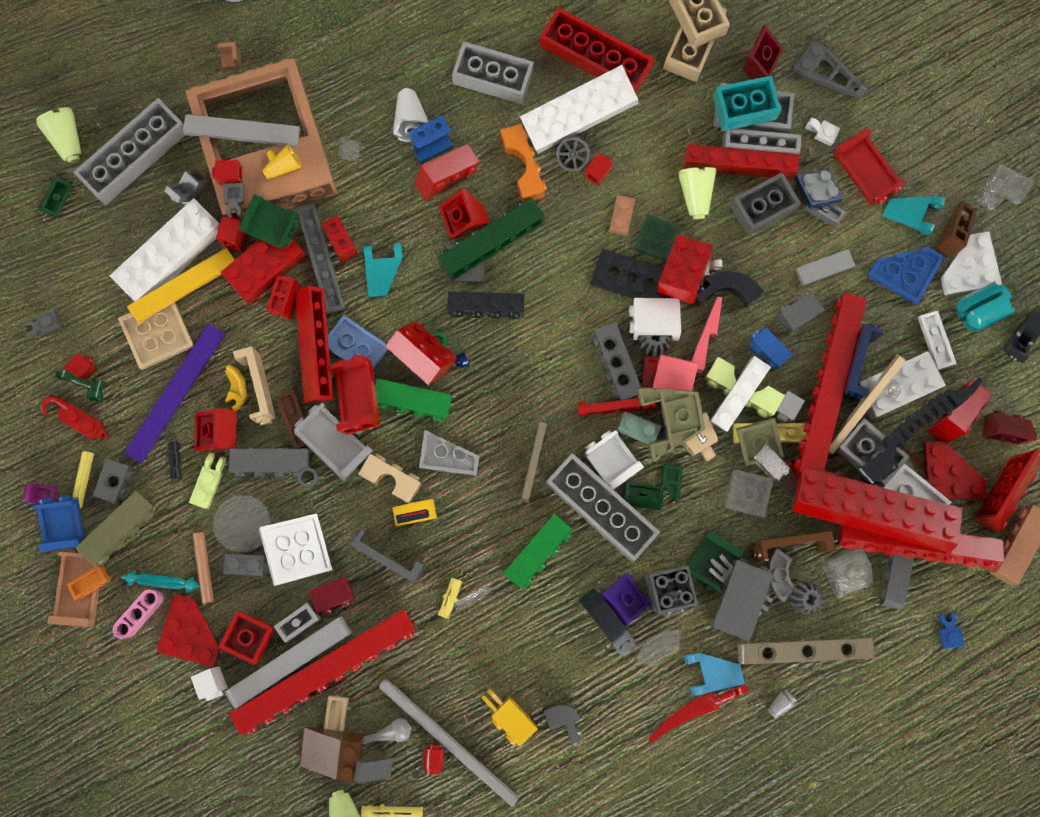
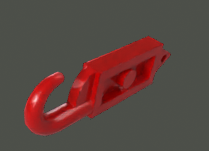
(76, 418)

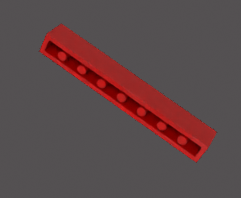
(970, 552)

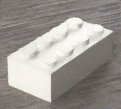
(916, 379)

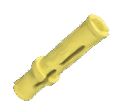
(367, 811)

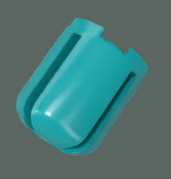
(984, 306)

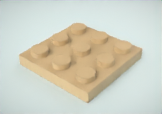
(157, 336)

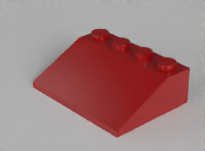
(1007, 491)

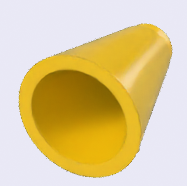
(282, 163)

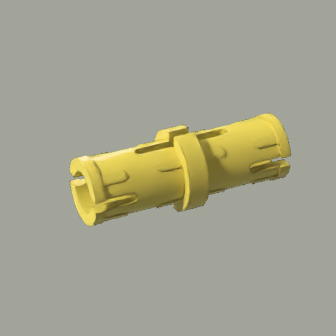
(450, 598)

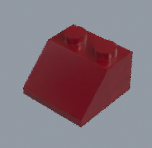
(763, 55)
(1008, 428)

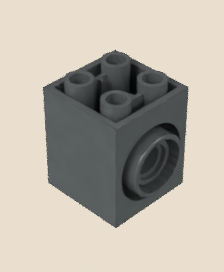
(671, 591)

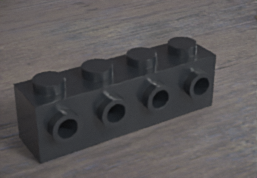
(486, 304)

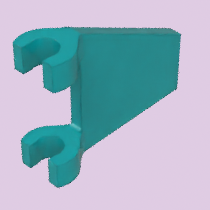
(912, 210)
(381, 271)

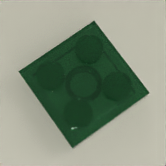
(656, 237)

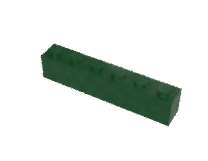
(491, 239)

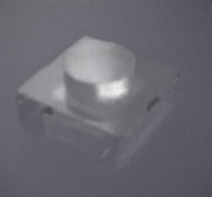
(349, 149)

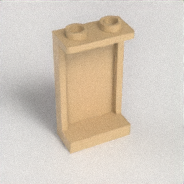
(251, 357)

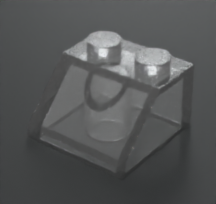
(848, 572)

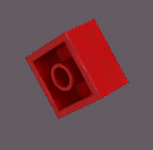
(247, 637)

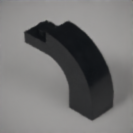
(729, 281)
(1024, 337)
(607, 622)

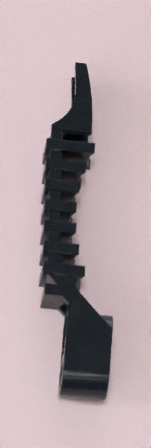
(884, 463)

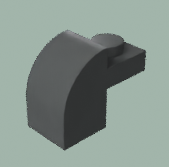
(190, 186)
(563, 714)

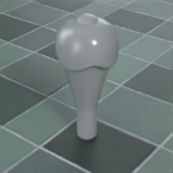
(397, 731)

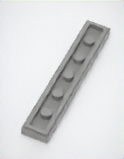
(241, 130)

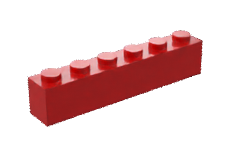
(741, 161)
(313, 345)

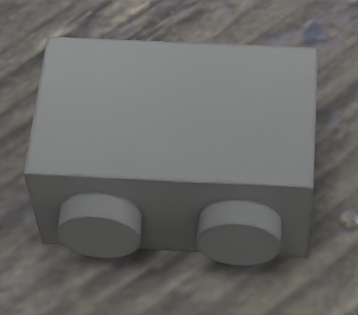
(297, 622)

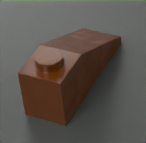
(957, 231)

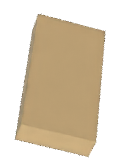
(336, 713)

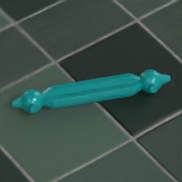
(160, 581)

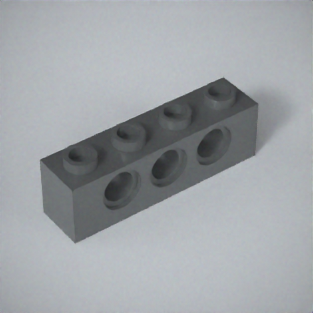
(611, 334)

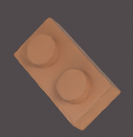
(622, 215)

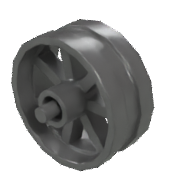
(572, 154)

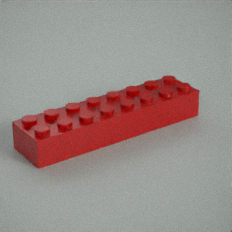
(877, 510)

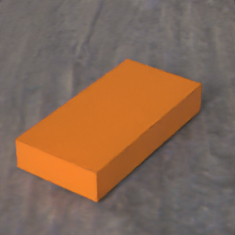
(88, 583)

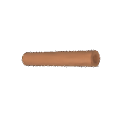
(203, 567)

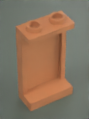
(66, 609)

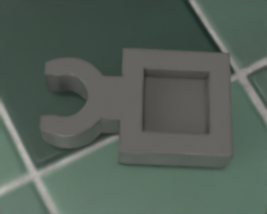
(233, 196)
(46, 324)

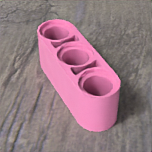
(129, 616)

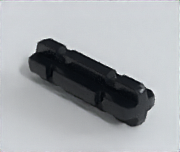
(175, 460)

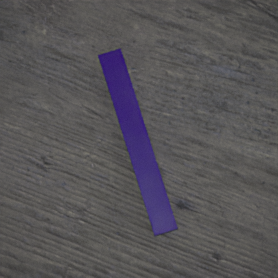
(174, 393)

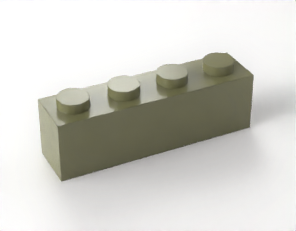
(115, 530)

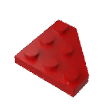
(951, 473)
(188, 633)

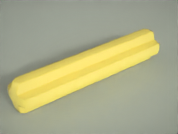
(83, 476)

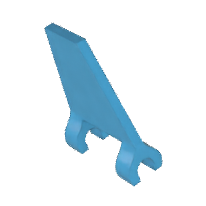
(716, 673)

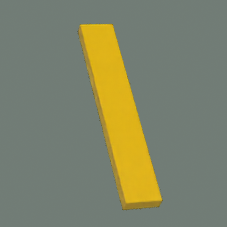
(180, 286)

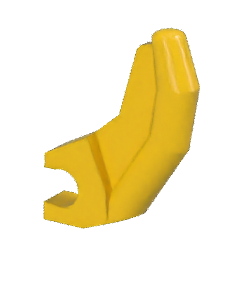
(238, 387)

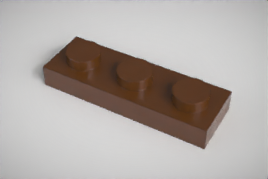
(291, 414)

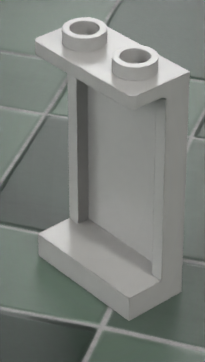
(336, 450)

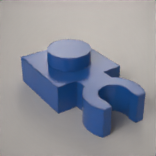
(950, 635)

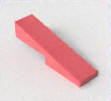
(709, 331)

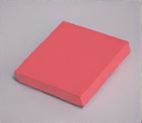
(675, 373)

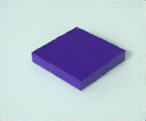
(625, 599)

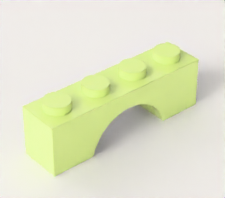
(722, 376)

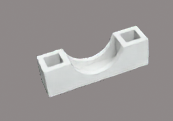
(740, 393)

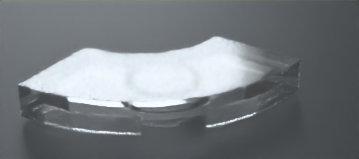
(657, 646)

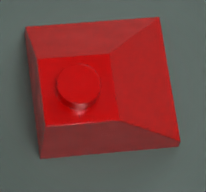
(463, 214)

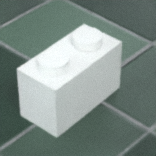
(209, 683)

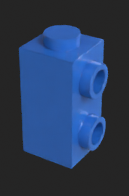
(769, 348)

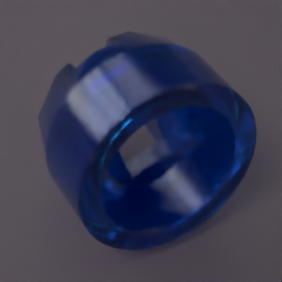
(462, 360)

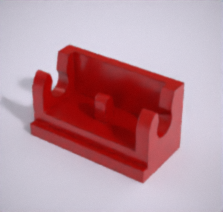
(282, 298)

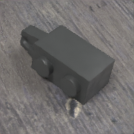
(246, 565)

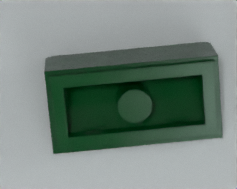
(55, 197)
(643, 495)

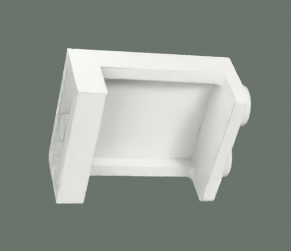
(655, 317)
(612, 459)

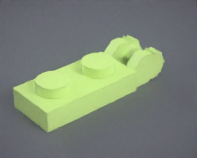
(207, 482)

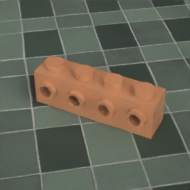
(1020, 546)

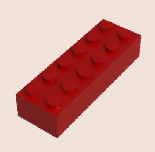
(593, 49)

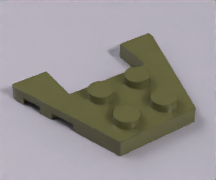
(681, 416)

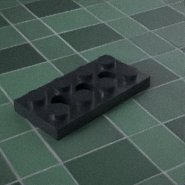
(625, 266)

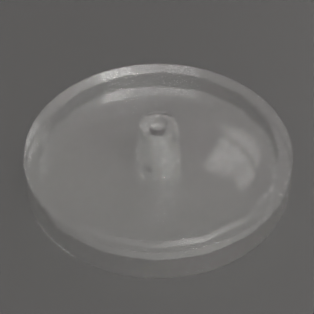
(238, 523)

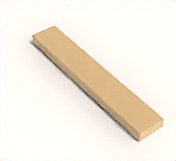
(866, 402)

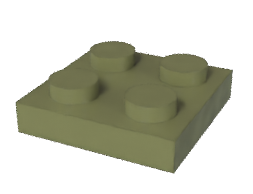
(755, 436)

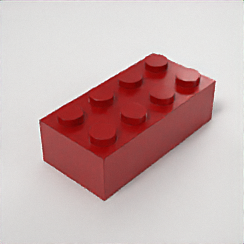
(258, 267)

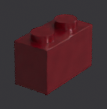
(331, 595)

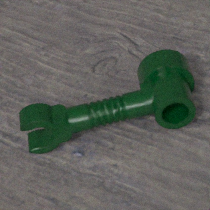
(94, 388)

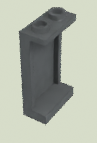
(359, 543)
(742, 599)

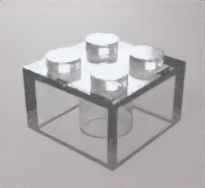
(748, 493)

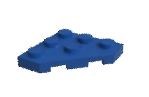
(907, 272)

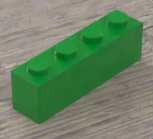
(413, 399)
(537, 551)

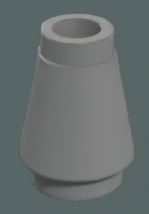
(782, 703)

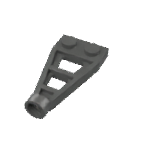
(811, 59)

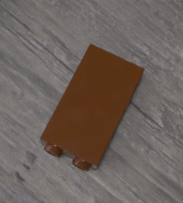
(823, 541)

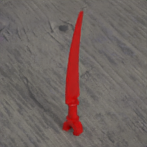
(696, 708)

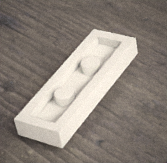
(936, 340)

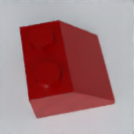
(215, 430)

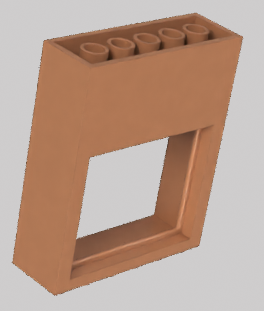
(290, 189)

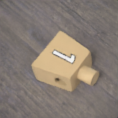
(703, 441)

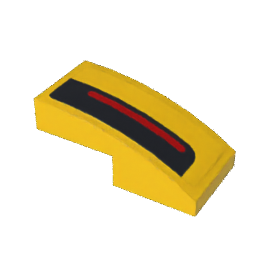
(414, 512)

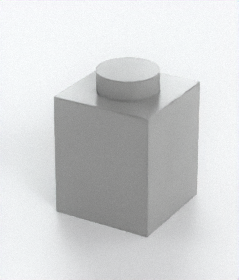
(789, 407)

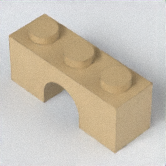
(376, 468)

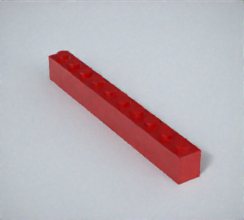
(831, 383)
(322, 672)

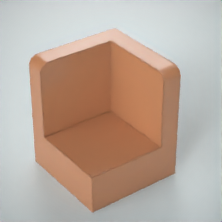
(229, 56)

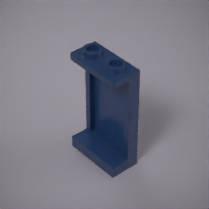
(852, 390)

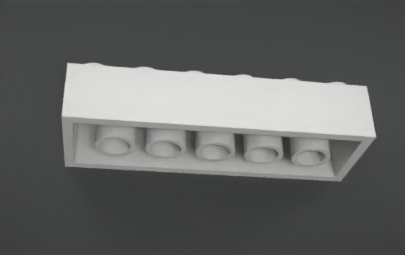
(579, 109)
(167, 251)

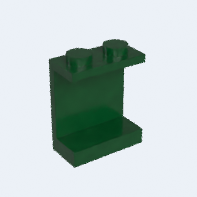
(269, 222)
(711, 547)

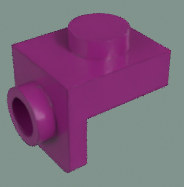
(37, 491)

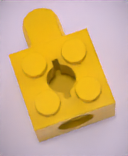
(510, 718)

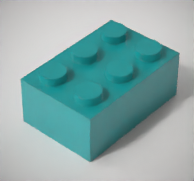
(746, 103)

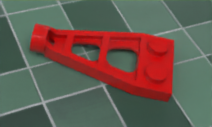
(629, 405)

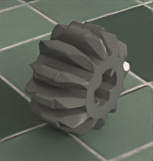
(655, 347)
(806, 597)

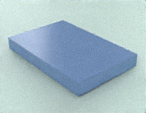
(351, 339)

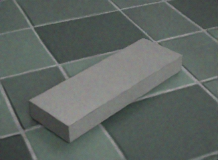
(825, 267)

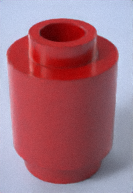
(433, 759)

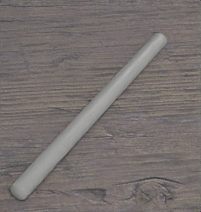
(449, 742)

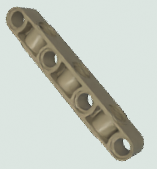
(819, 650)

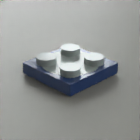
(818, 188)

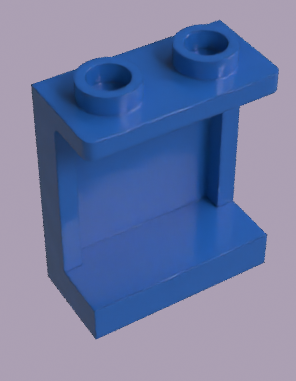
(431, 139)
(59, 523)

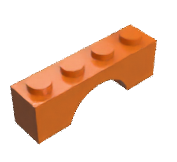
(515, 143)

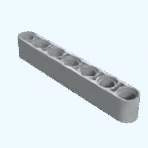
(288, 662)

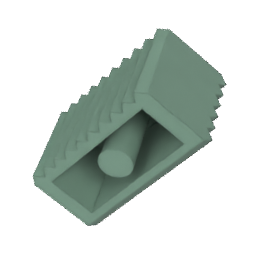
(638, 428)

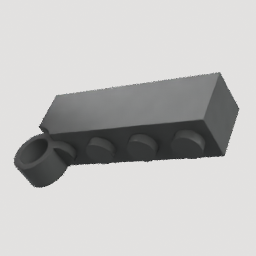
(272, 462)

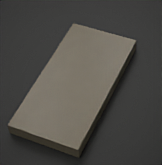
(533, 462)

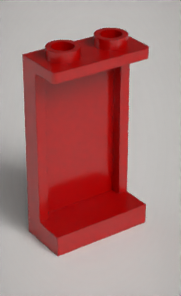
(868, 168)
(356, 395)

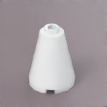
(408, 114)

